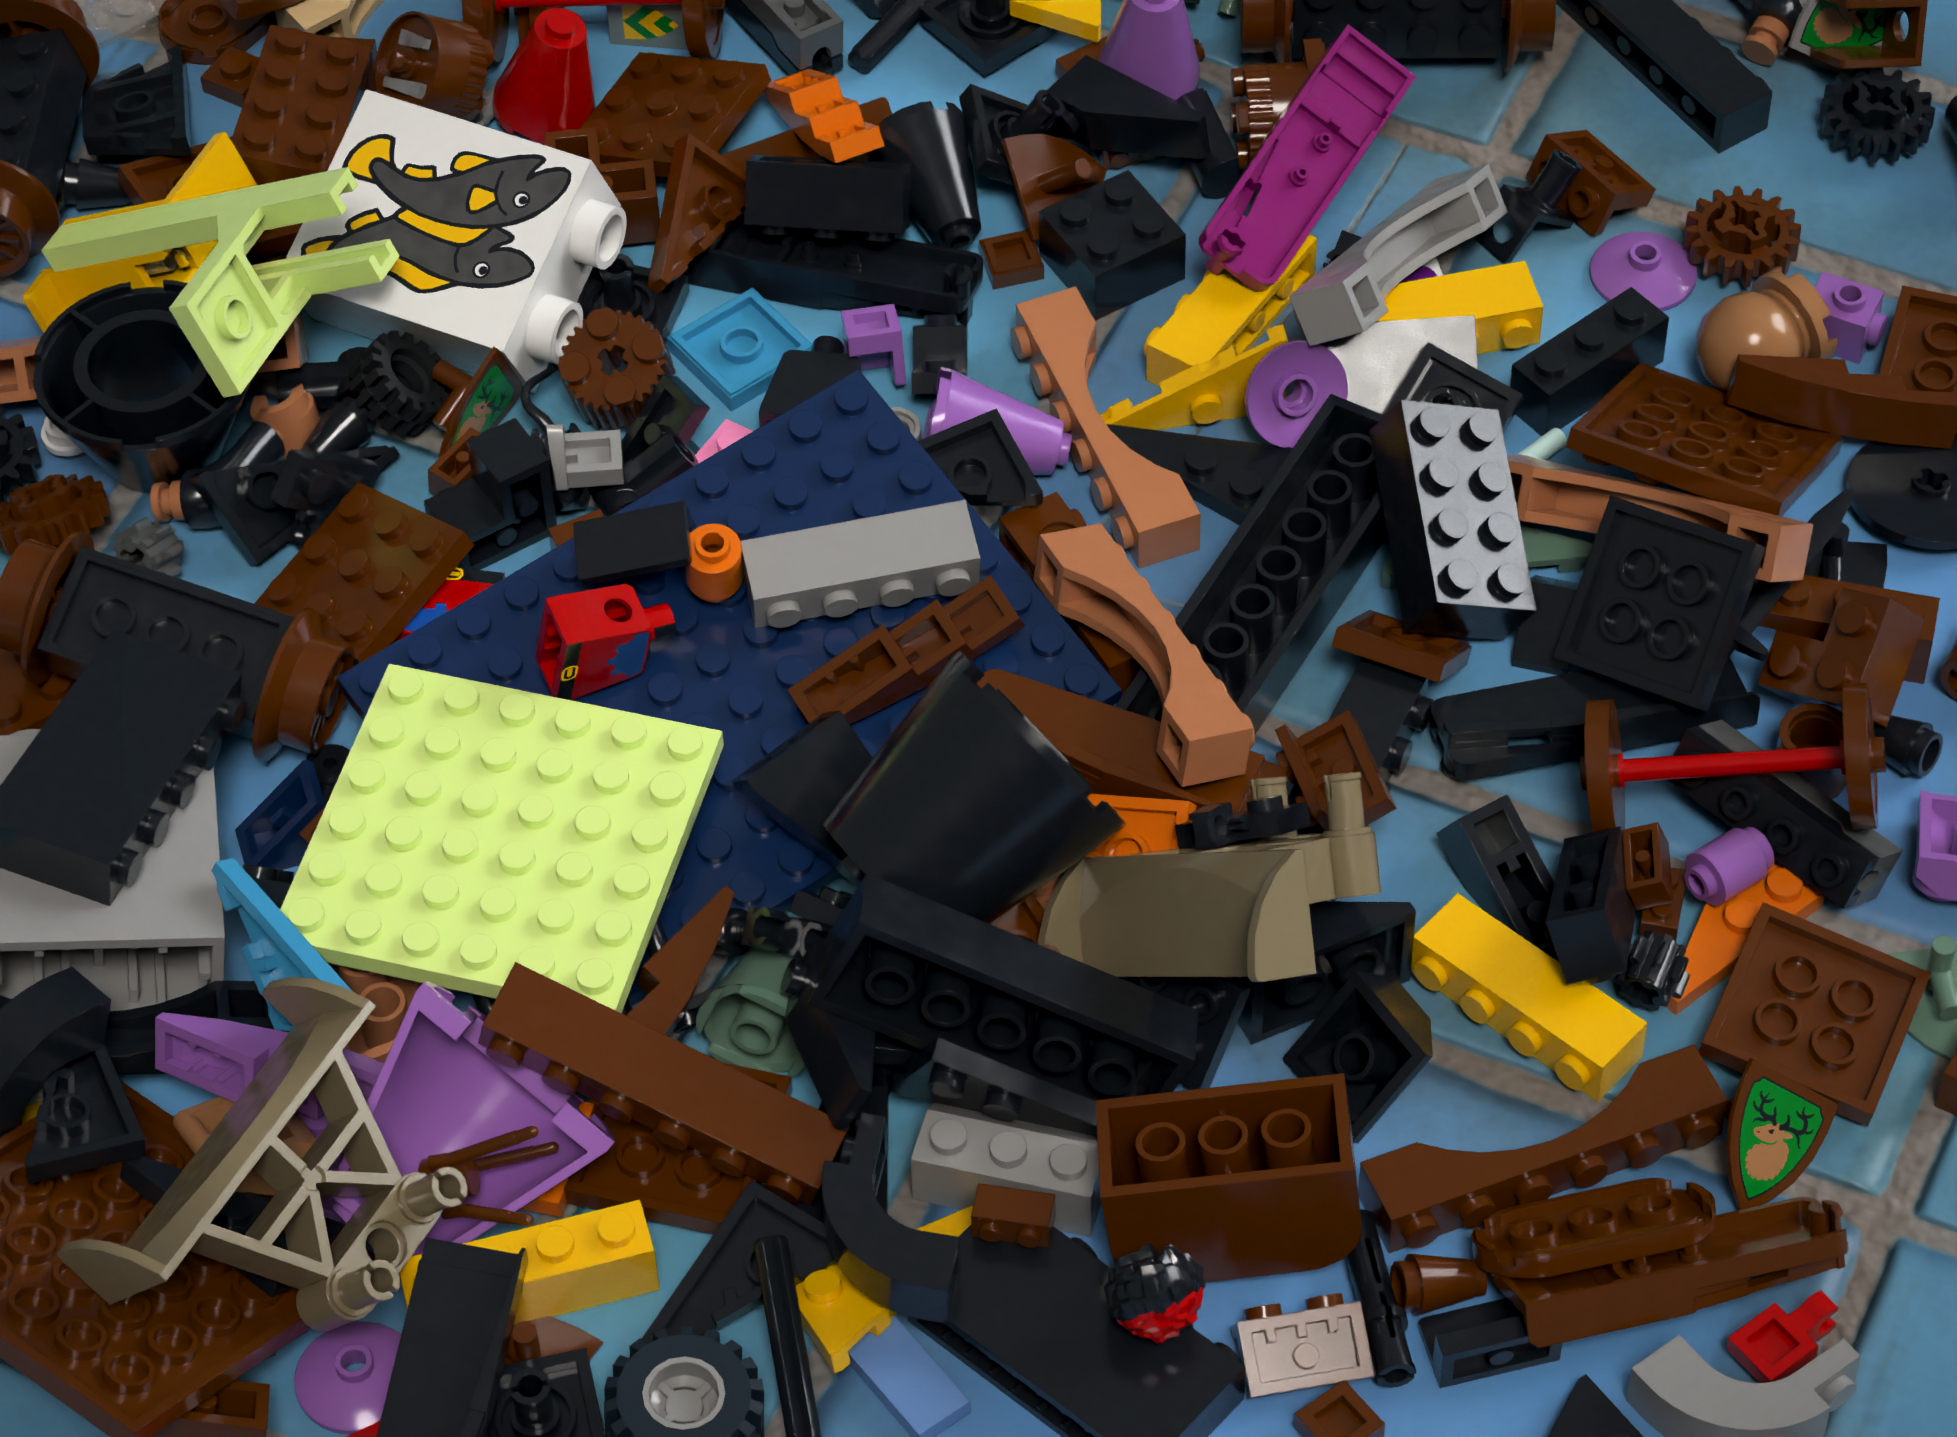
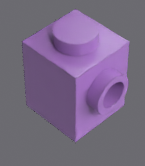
(1853, 316)

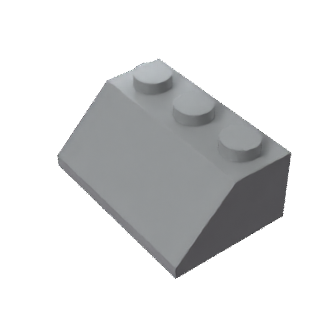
(970, 1148)

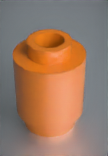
(715, 563)

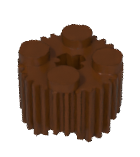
(595, 363)

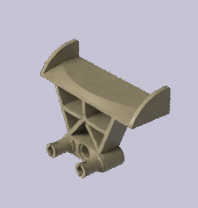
(1218, 907)
(333, 1280)

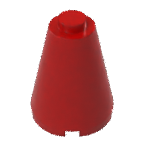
(547, 78)

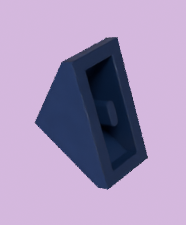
(272, 830)

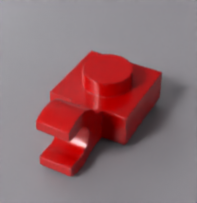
(1779, 1343)

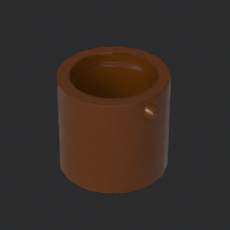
(1814, 727)

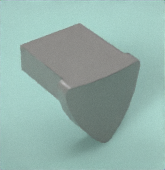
(585, 458)

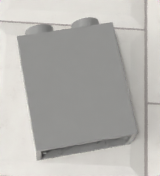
(154, 937)

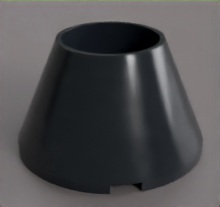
(132, 387)

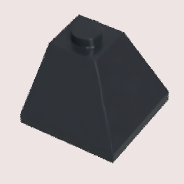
(1374, 1038)

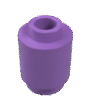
(1728, 865)

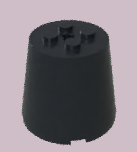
(968, 802)

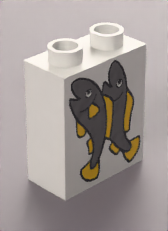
(484, 232)

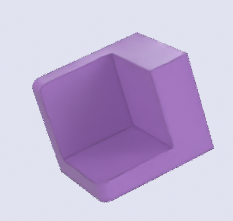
(875, 338)

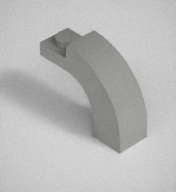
(1691, 1399)

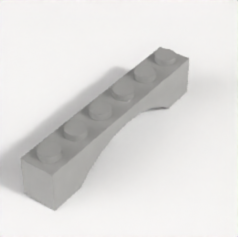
(1354, 286)

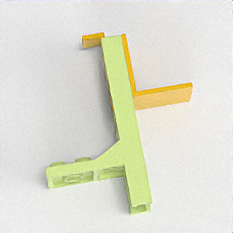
(202, 238)

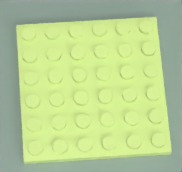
(500, 835)

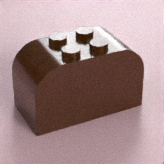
(1233, 1175)

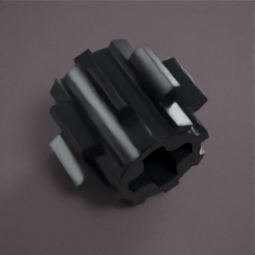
(1653, 971)

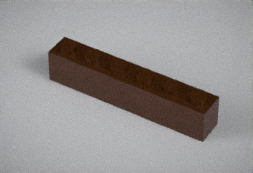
(660, 1084)

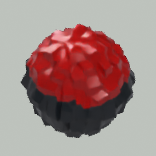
(1155, 1292)

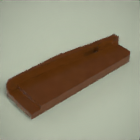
(1118, 746)
(1784, 1236)

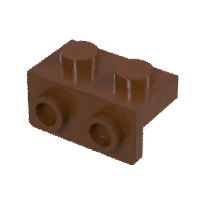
(1327, 750)

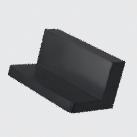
(633, 543)
(1480, 1343)

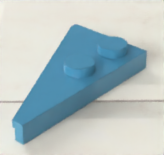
(276, 944)

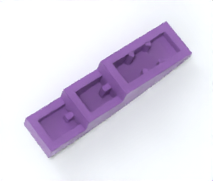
(229, 1054)

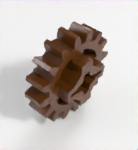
(1741, 235)
(52, 510)

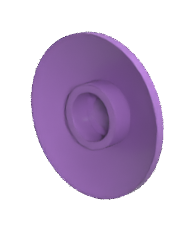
(1646, 262)
(1315, 376)
(343, 1398)

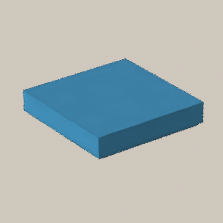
(737, 347)

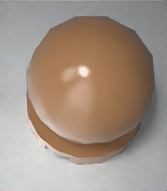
(1773, 319)

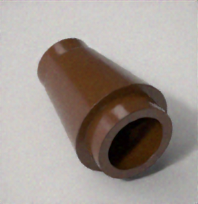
(1435, 1282)

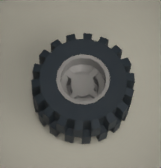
(684, 1389)

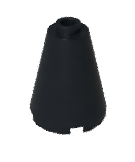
(942, 170)

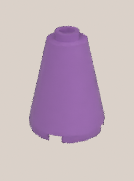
(1154, 46)
(1034, 431)

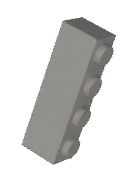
(860, 564)

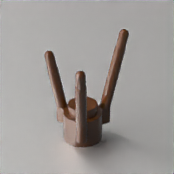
(470, 1163)

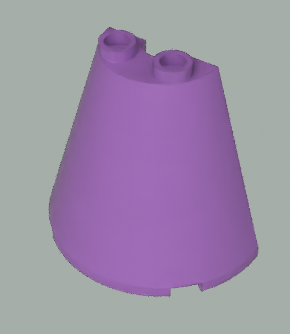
(448, 1094)

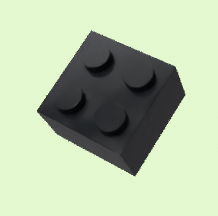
(1112, 244)

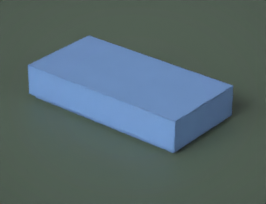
(908, 1381)

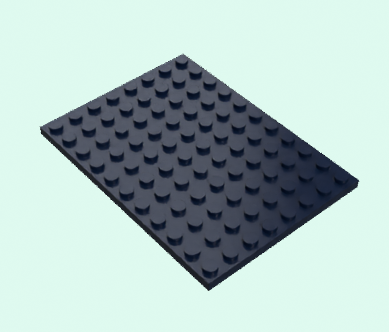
(806, 469)

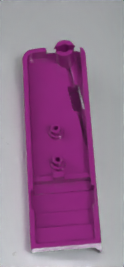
(1304, 160)

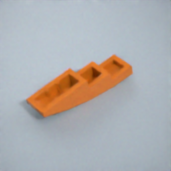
(821, 116)

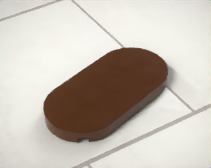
(208, 29)
(1593, 1228)

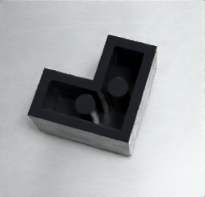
(505, 501)

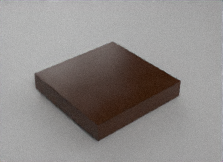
(1384, 641)

